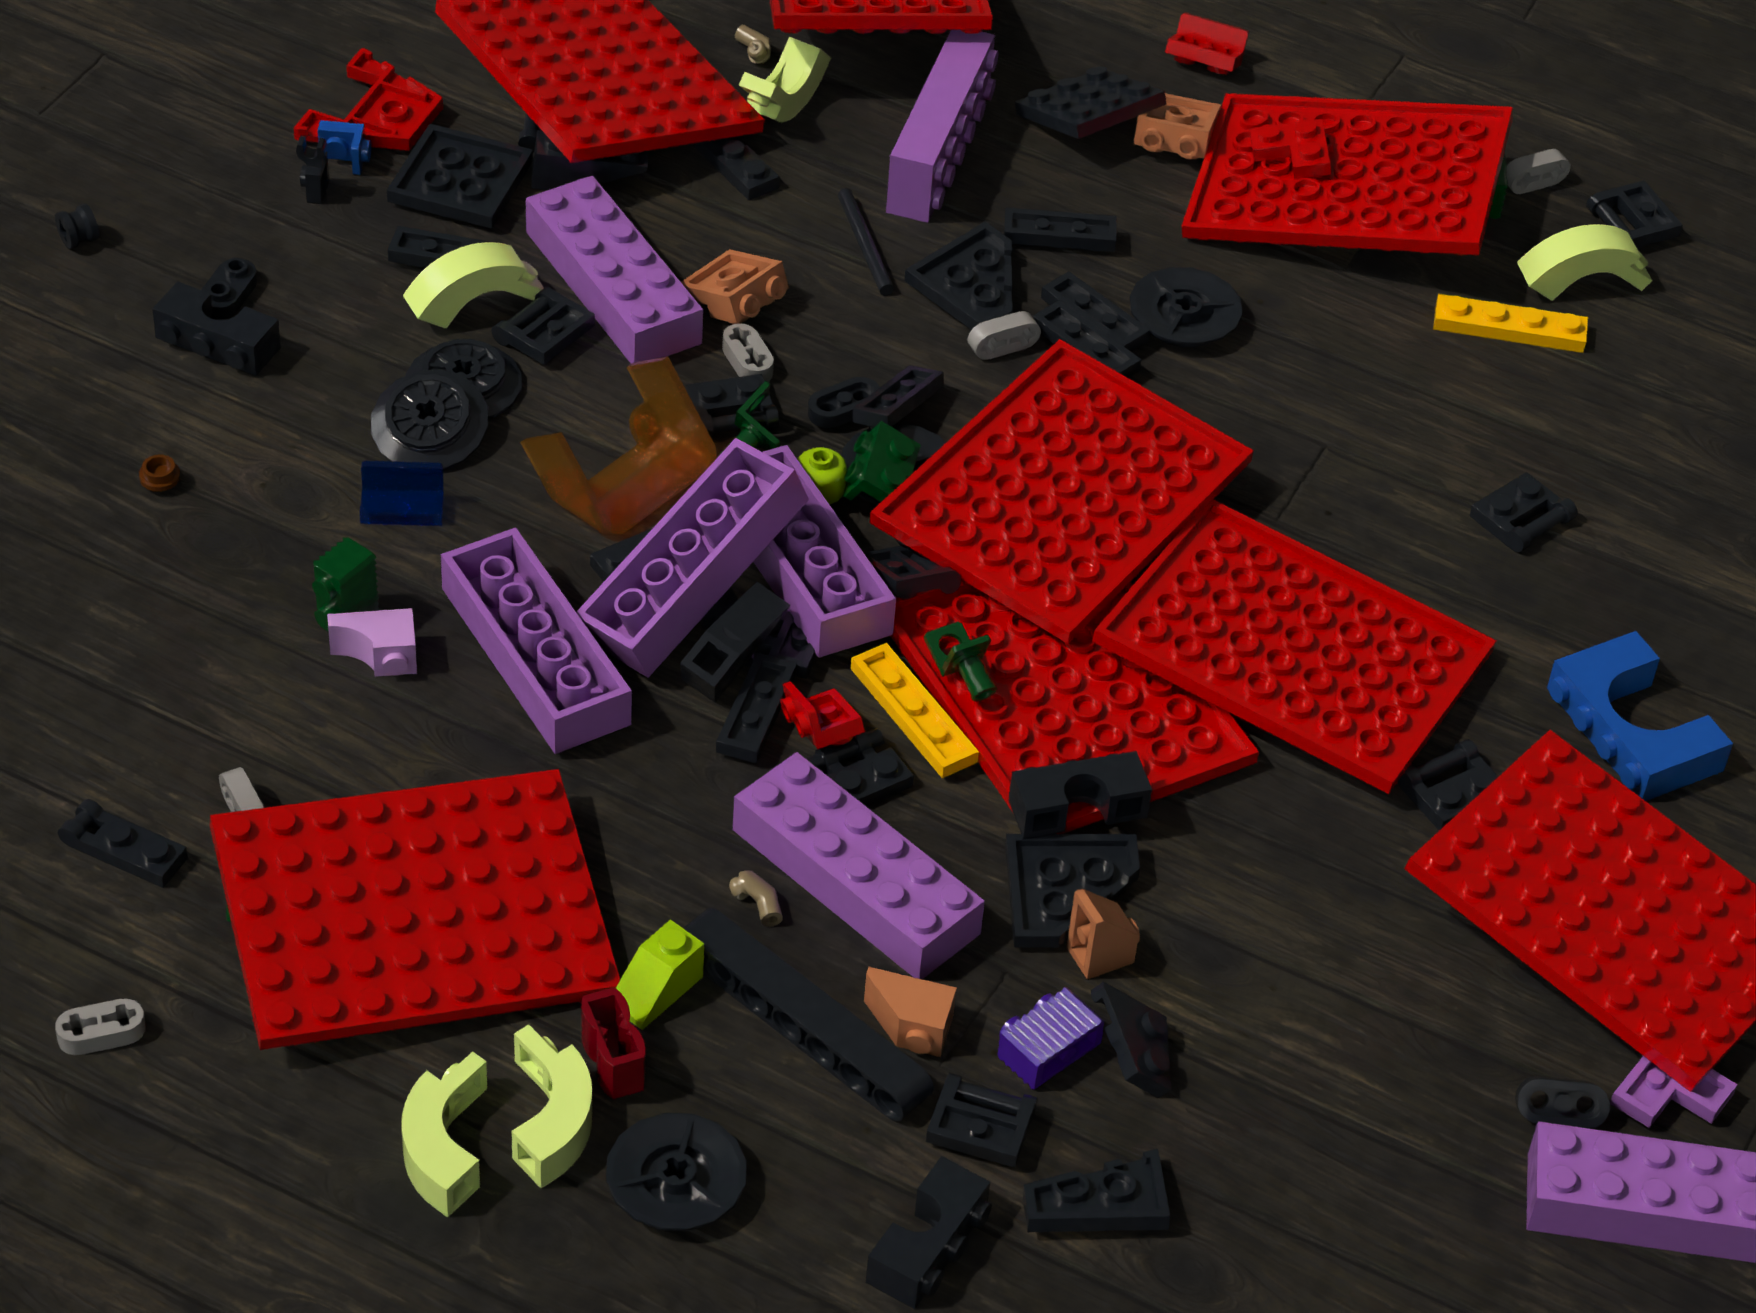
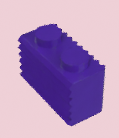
(1049, 1037)

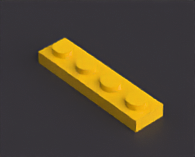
(1510, 323)
(914, 710)

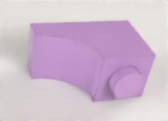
(376, 637)

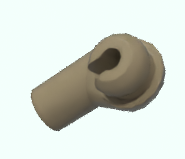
(757, 44)
(762, 892)

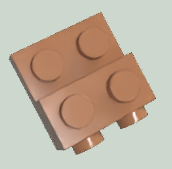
(1178, 127)
(737, 285)

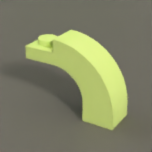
(789, 84)
(1582, 252)
(465, 274)
(559, 1132)
(433, 1161)

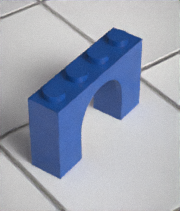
(1643, 758)

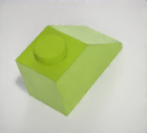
(661, 972)

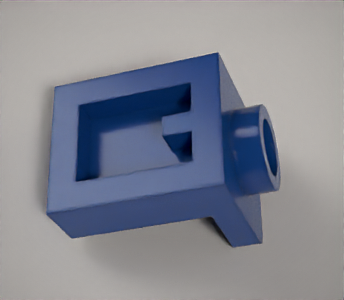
(346, 142)

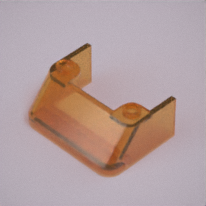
(668, 456)

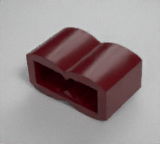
(613, 1043)

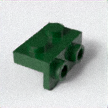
(881, 462)

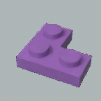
(1650, 1089)

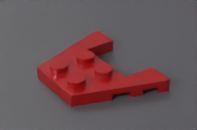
(392, 109)

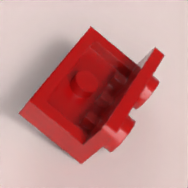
(1208, 43)
(822, 717)

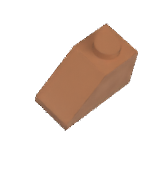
(1100, 935)
(911, 1009)

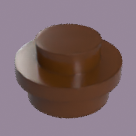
(159, 473)

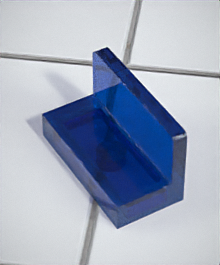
(402, 493)

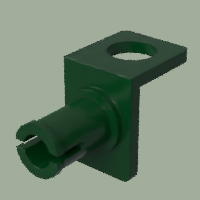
(751, 431)
(963, 658)

